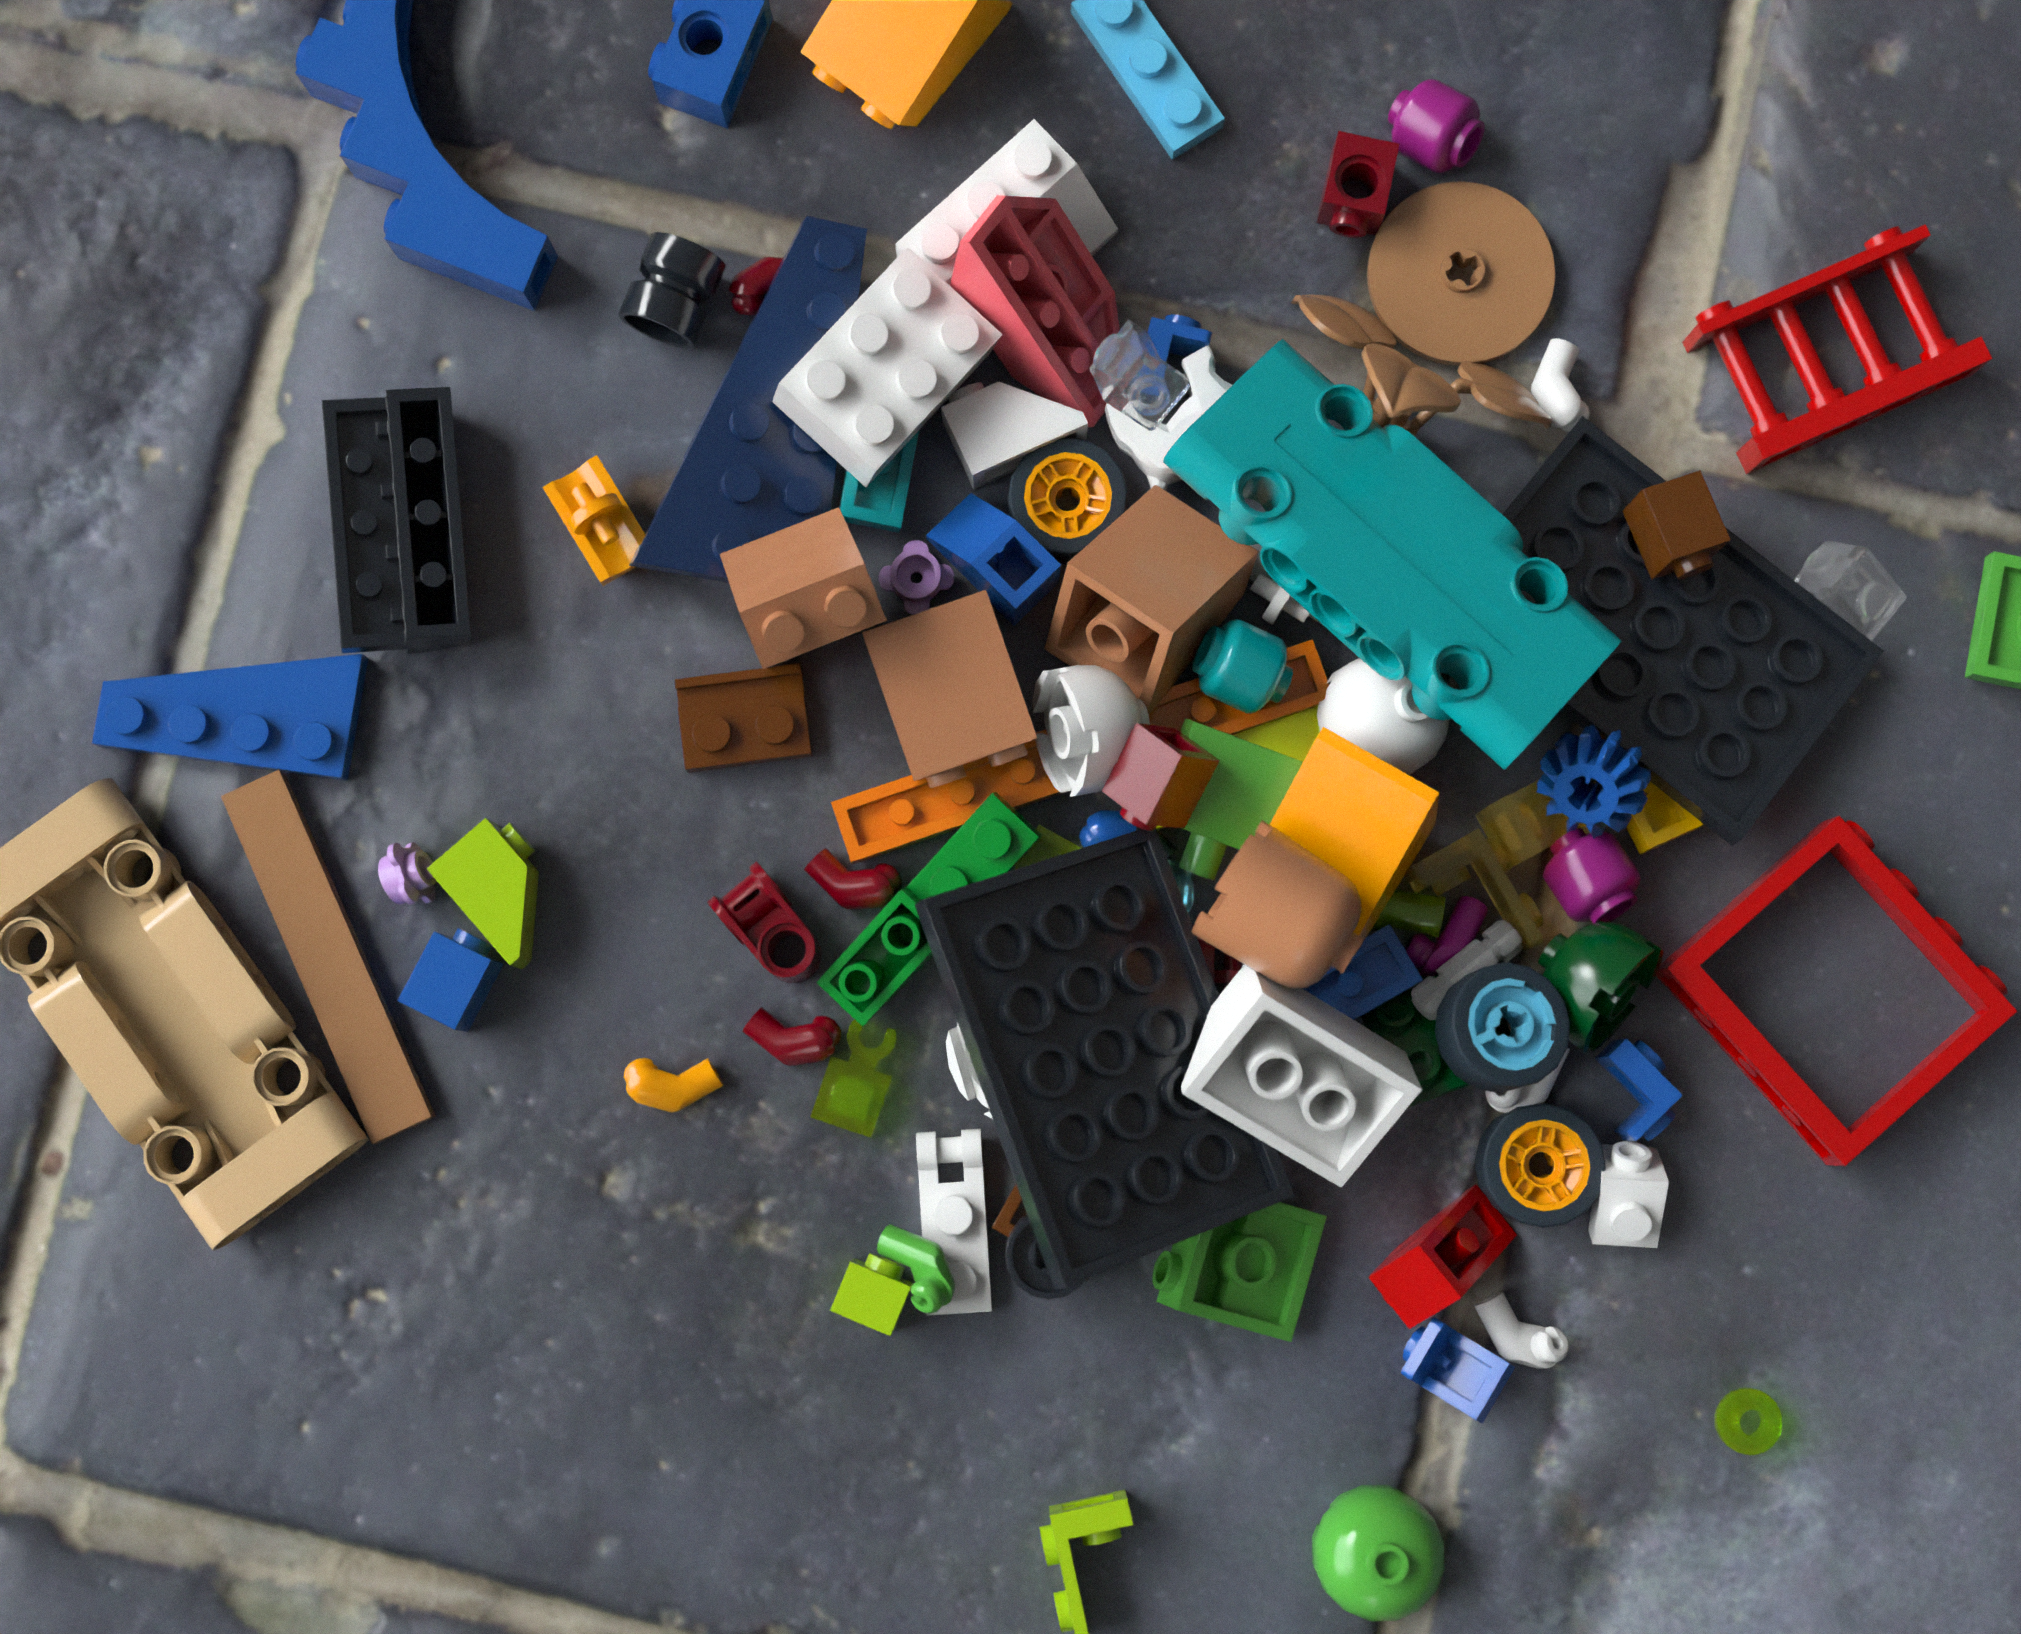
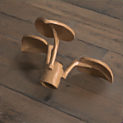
(1406, 386)

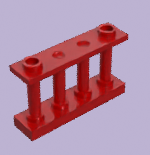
(1829, 409)

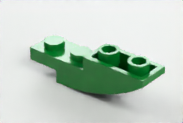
(895, 941)

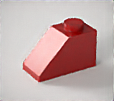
(1443, 1257)

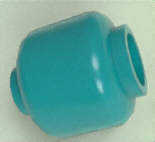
(1242, 666)

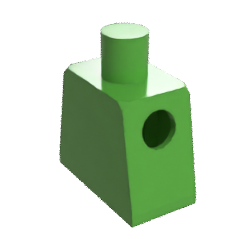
(1238, 797)

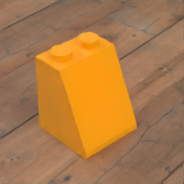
(899, 50)
(1358, 818)

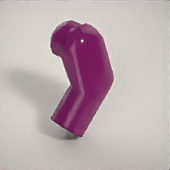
(1458, 933)

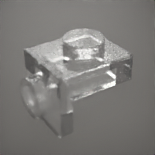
(1136, 377)
(1852, 585)

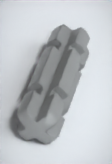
(1499, 945)

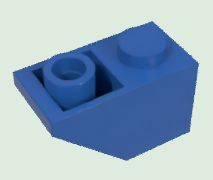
(996, 556)

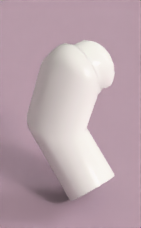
(1517, 1340)

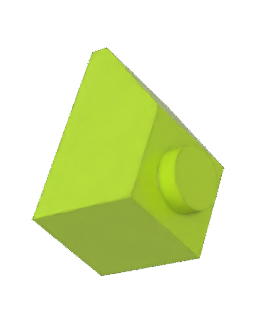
(494, 886)

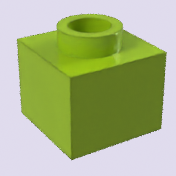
(873, 1293)

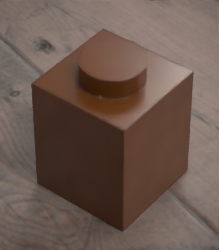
(1677, 527)

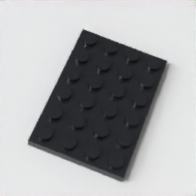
(1713, 671)
(1081, 1028)

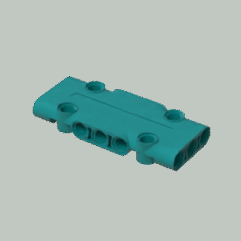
(1392, 552)

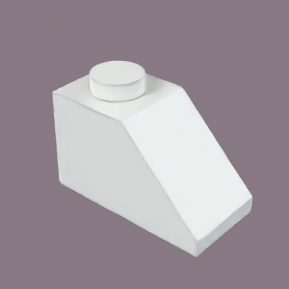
(1001, 425)

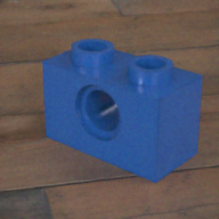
(714, 82)

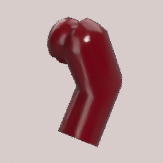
(752, 284)
(854, 888)
(794, 1044)

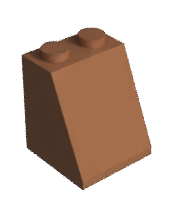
(802, 588)
(1148, 594)
(950, 689)

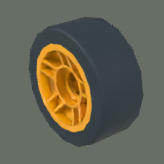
(1093, 481)
(1568, 1148)

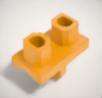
(597, 519)

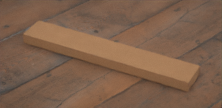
(328, 957)

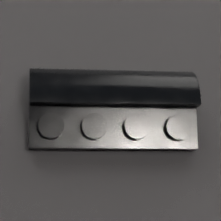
(396, 522)

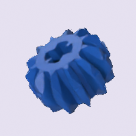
(1600, 804)

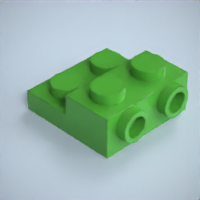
(1244, 1270)

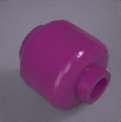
(1436, 126)
(1591, 876)

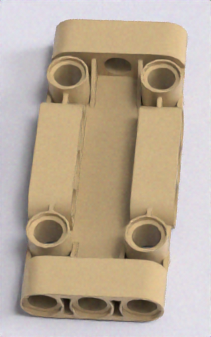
(166, 1015)

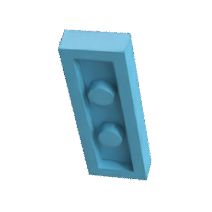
(1150, 71)

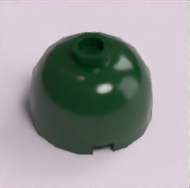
(1598, 976)

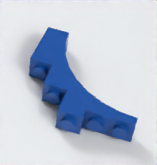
(439, 217)

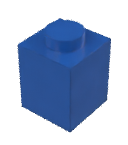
(452, 979)

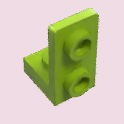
(1098, 1522)

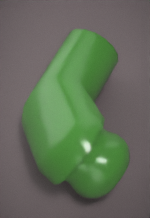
(929, 1266)

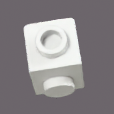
(1630, 1197)

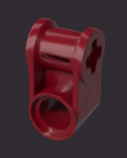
(760, 918)

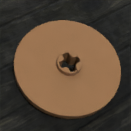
(1473, 228)

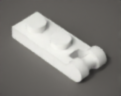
(956, 1216)

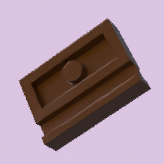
(743, 718)

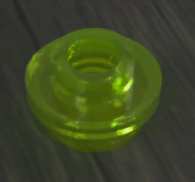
(1729, 1415)

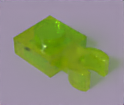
(854, 1090)

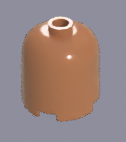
(1283, 911)

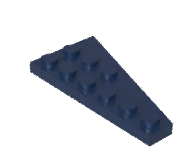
(748, 460)

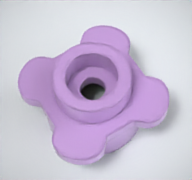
(912, 560)
(405, 874)

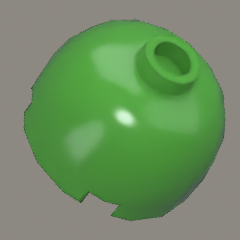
(1378, 1553)

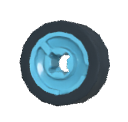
(1475, 1007)

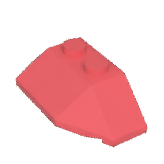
(1044, 295)

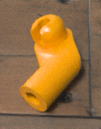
(666, 1090)

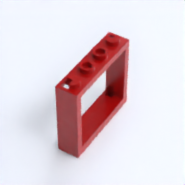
(1759, 1059)

